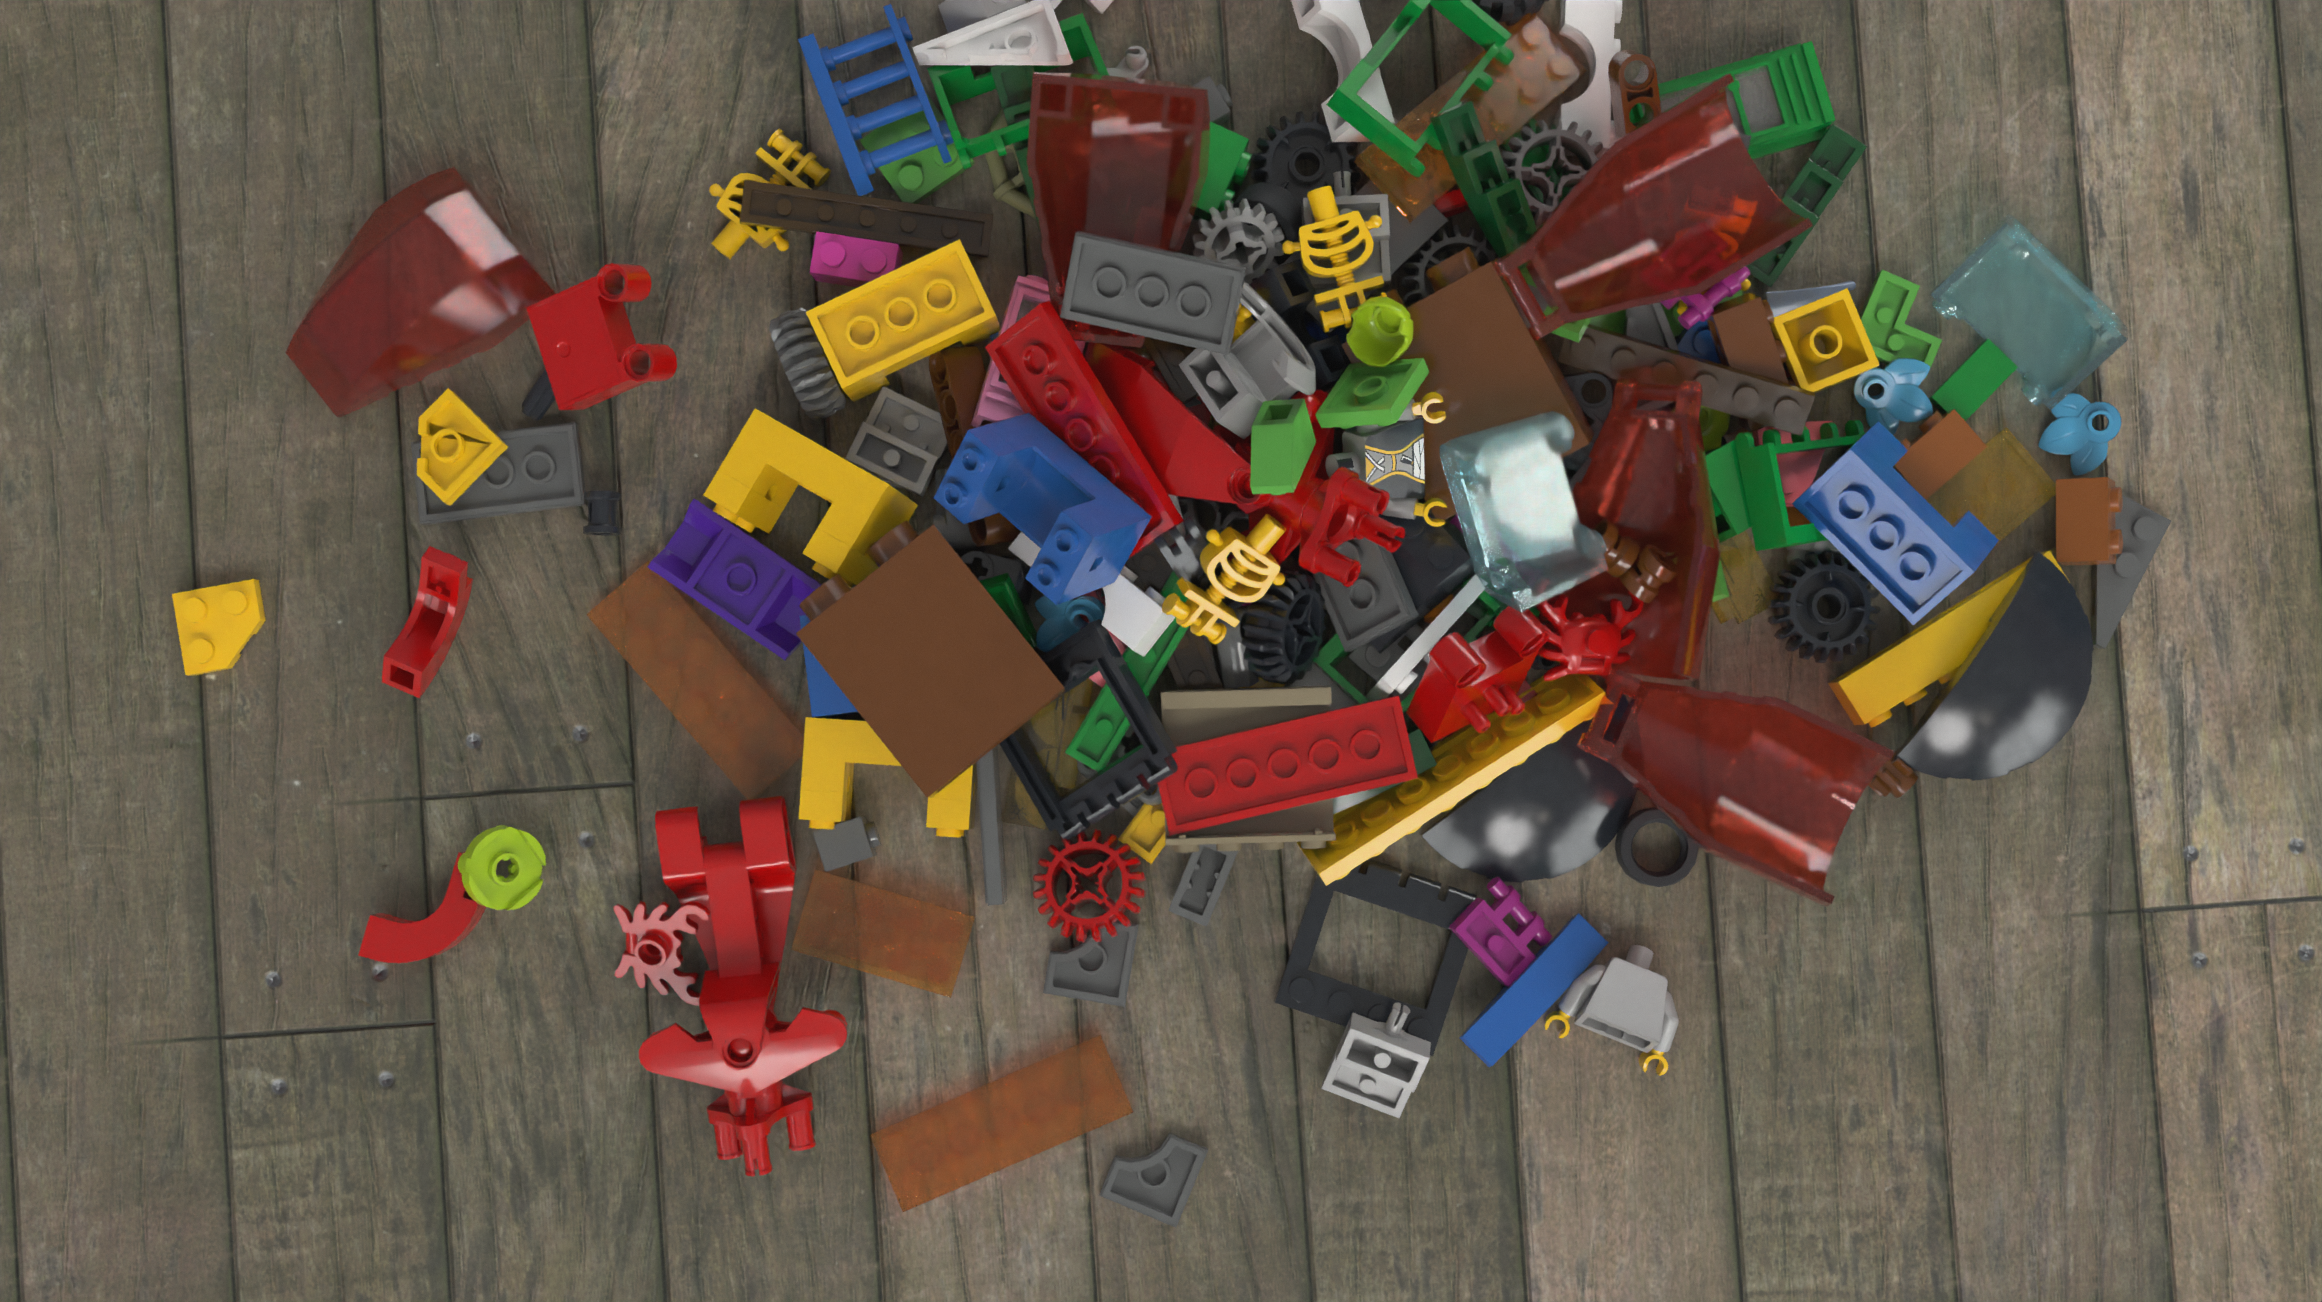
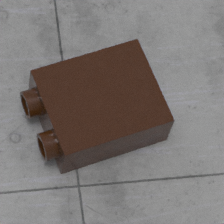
(1479, 364)
(927, 656)

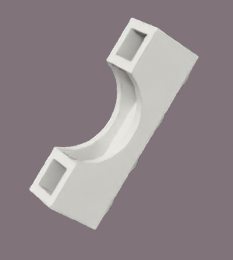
(1592, 29)
(1345, 35)
(1129, 611)

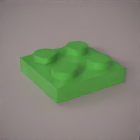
(920, 173)
(1372, 394)

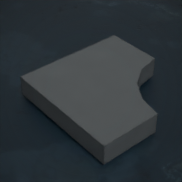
(1093, 968)
(1157, 1181)

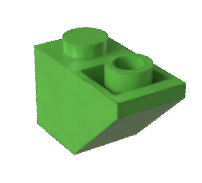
(1280, 446)

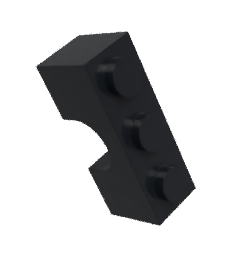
(1289, 293)

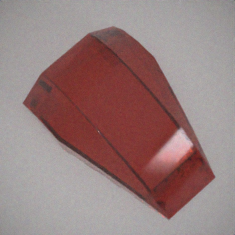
(1115, 164)
(414, 295)

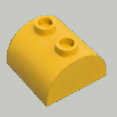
(1824, 342)

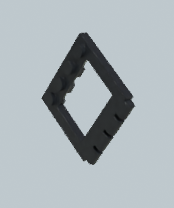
(1123, 780)
(1337, 1000)

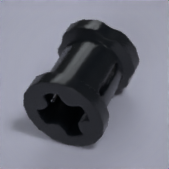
(602, 513)

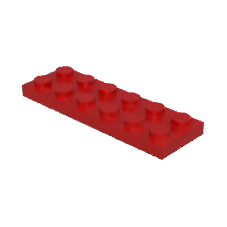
(1067, 398)
(1287, 765)

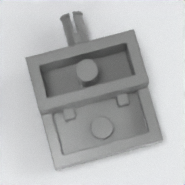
(1367, 205)
(900, 442)
(1378, 1062)

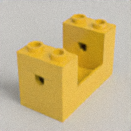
(903, 319)
(768, 467)
(828, 775)

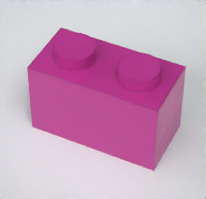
(852, 259)

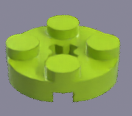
(480, 864)

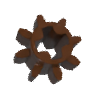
(1893, 778)

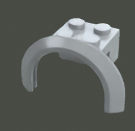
(1261, 367)

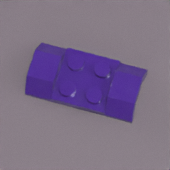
(736, 578)

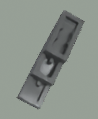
(1202, 883)

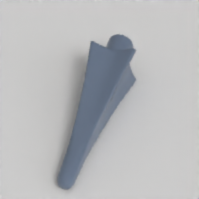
(1788, 300)

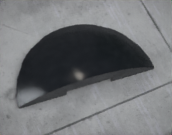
(2015, 686)
(1539, 814)

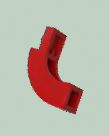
(432, 623)
(405, 941)

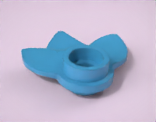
(1900, 395)
(2075, 435)
(1064, 619)

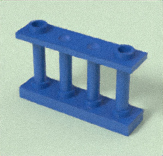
(850, 129)

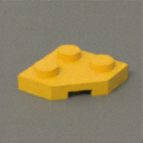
(454, 447)
(217, 624)

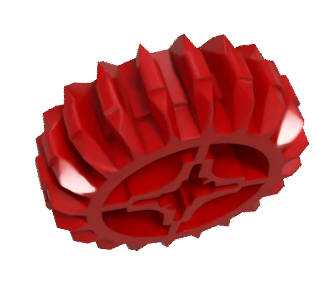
(1103, 871)

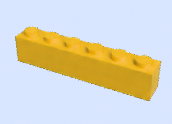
(1923, 655)

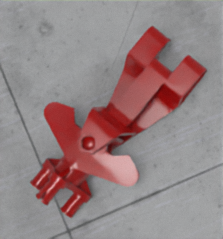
(1217, 467)
(744, 939)

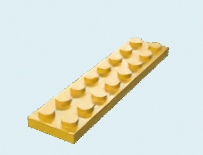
(1463, 765)

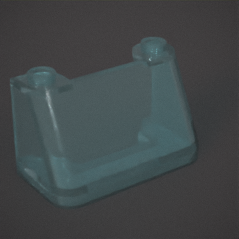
(2031, 311)
(1521, 510)

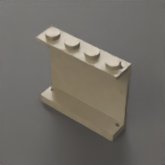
(1218, 712)

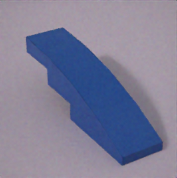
(1533, 991)

